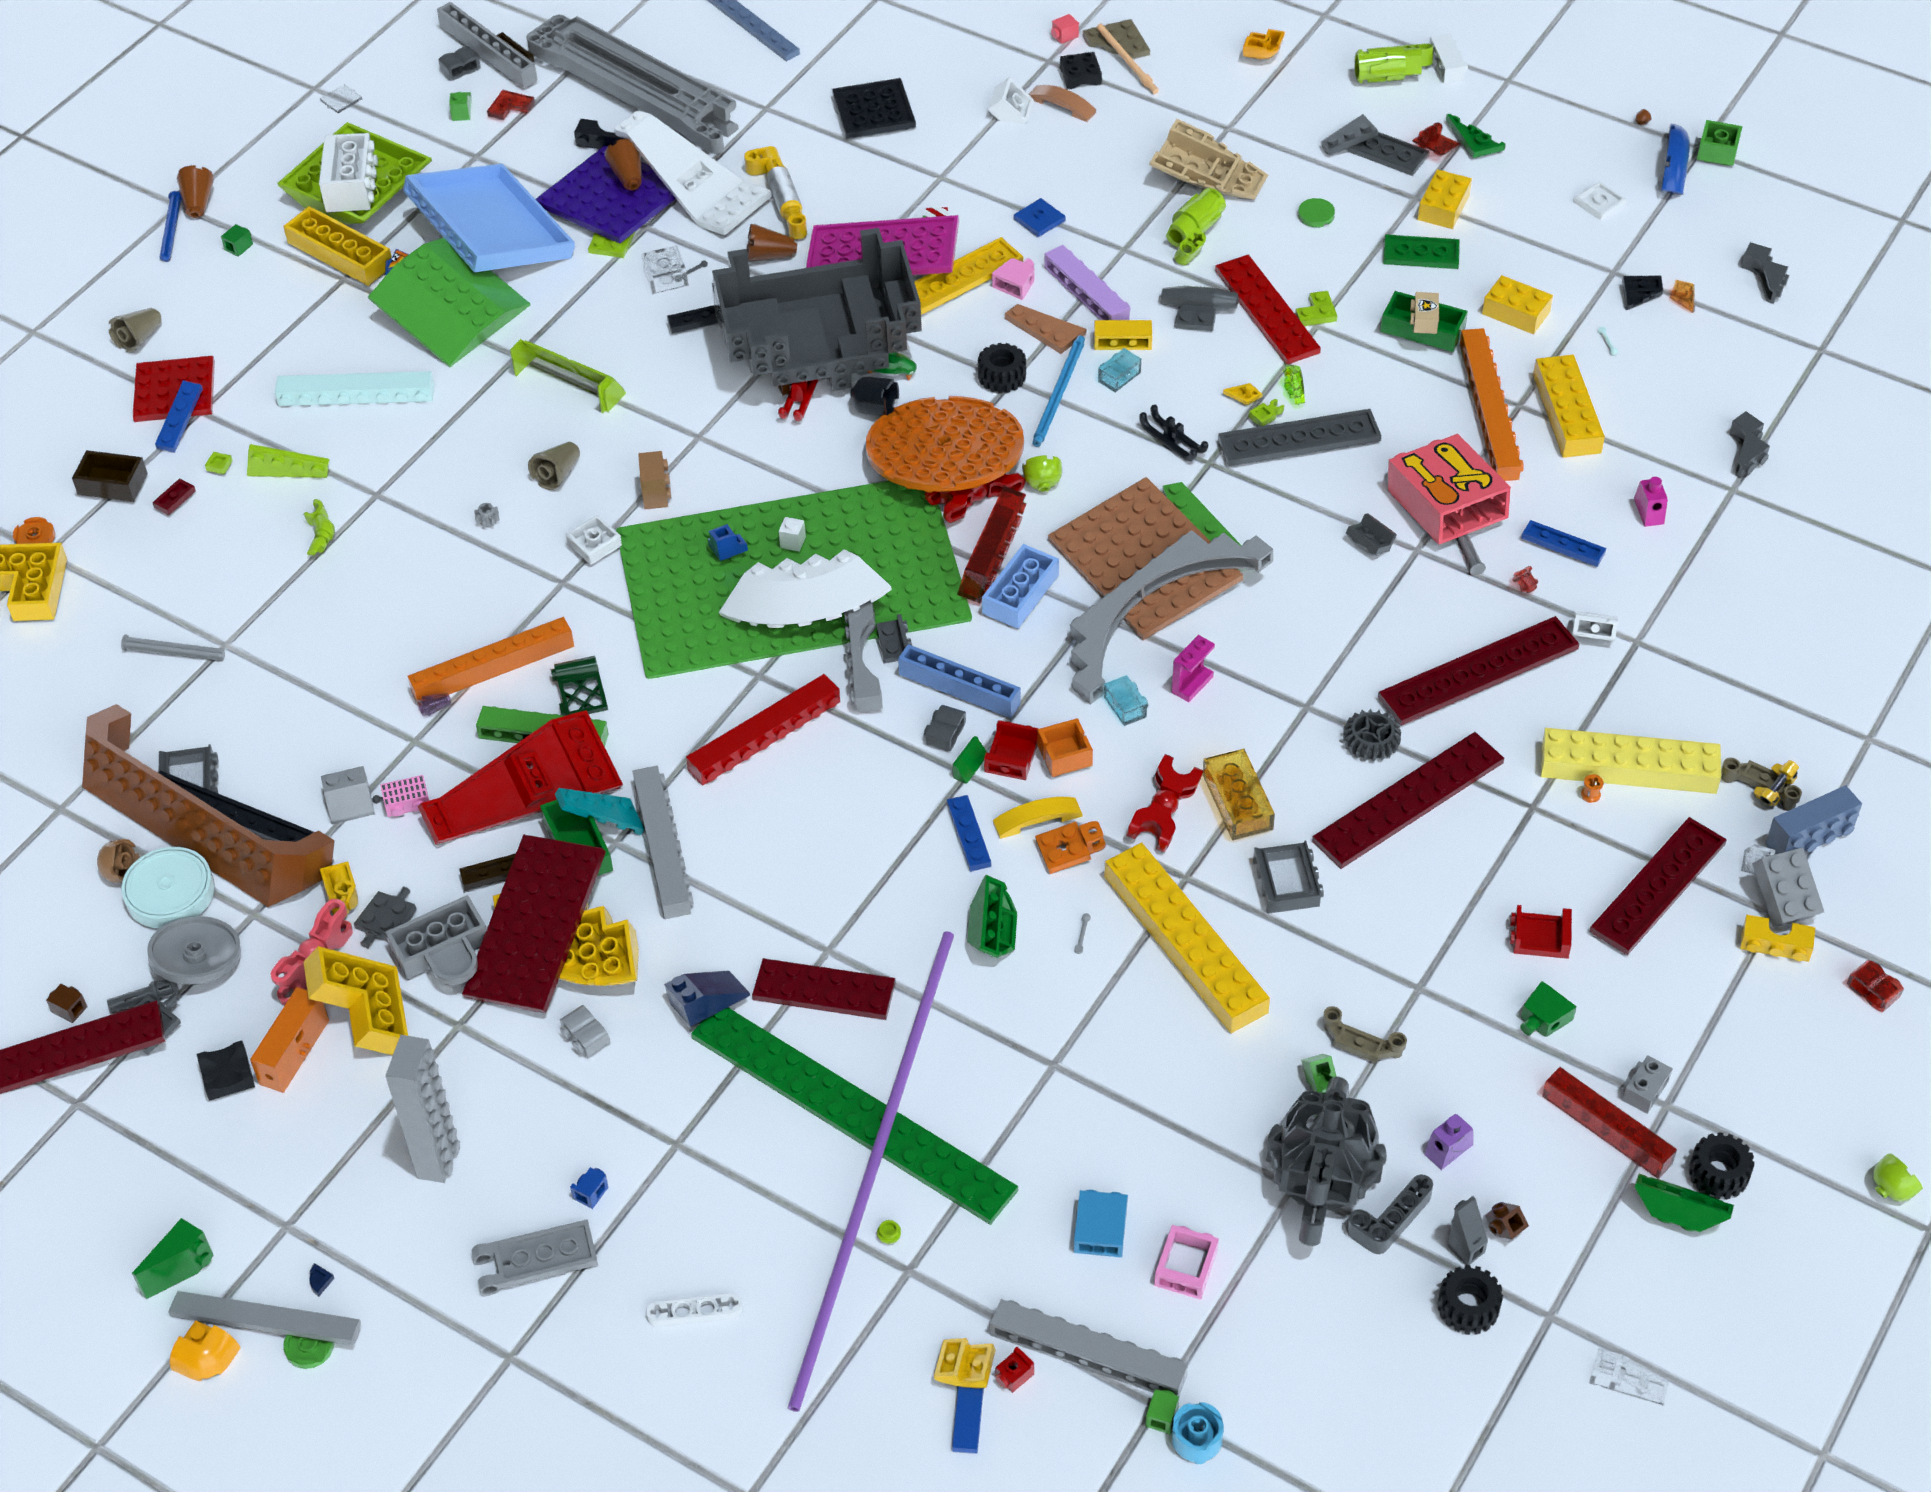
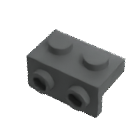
(1372, 535)

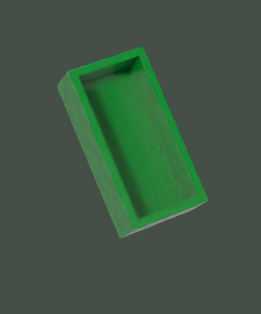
(1397, 323)
(574, 829)

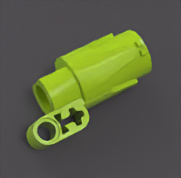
(1392, 62)
(1192, 222)

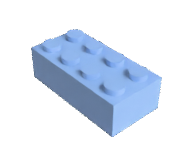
(1020, 586)

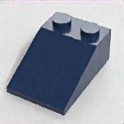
(704, 994)

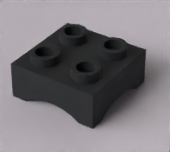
(1080, 69)
(225, 1071)

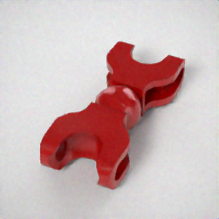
(960, 500)
(1164, 803)

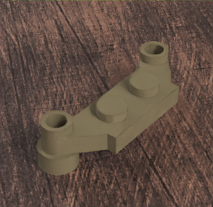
(1759, 776)
(1360, 1042)

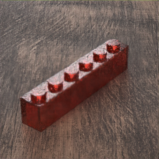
(1609, 1122)

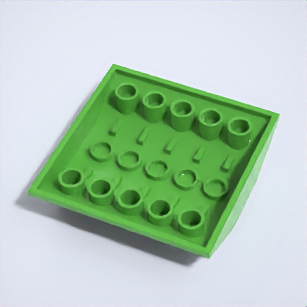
(445, 301)

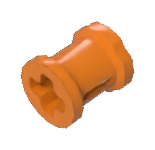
(1589, 783)

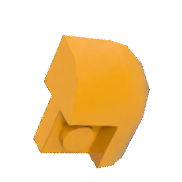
(1263, 45)
(203, 1352)

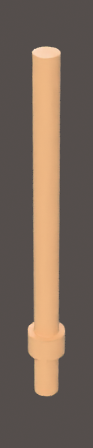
(1145, 79)

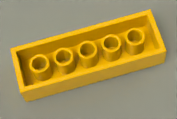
(337, 245)
(1568, 406)

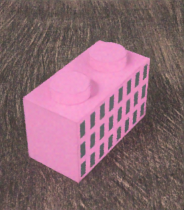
(404, 795)

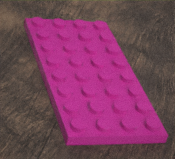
(927, 242)

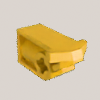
(340, 885)

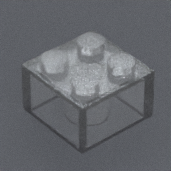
(664, 269)

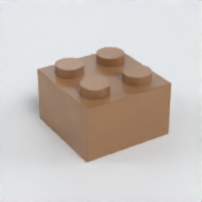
(654, 480)

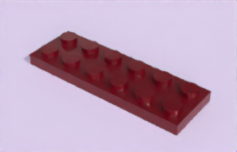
(824, 989)

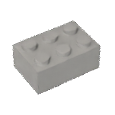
(1788, 887)

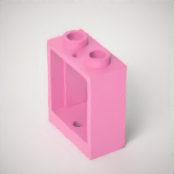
(1181, 1282)

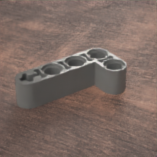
(1396, 1212)

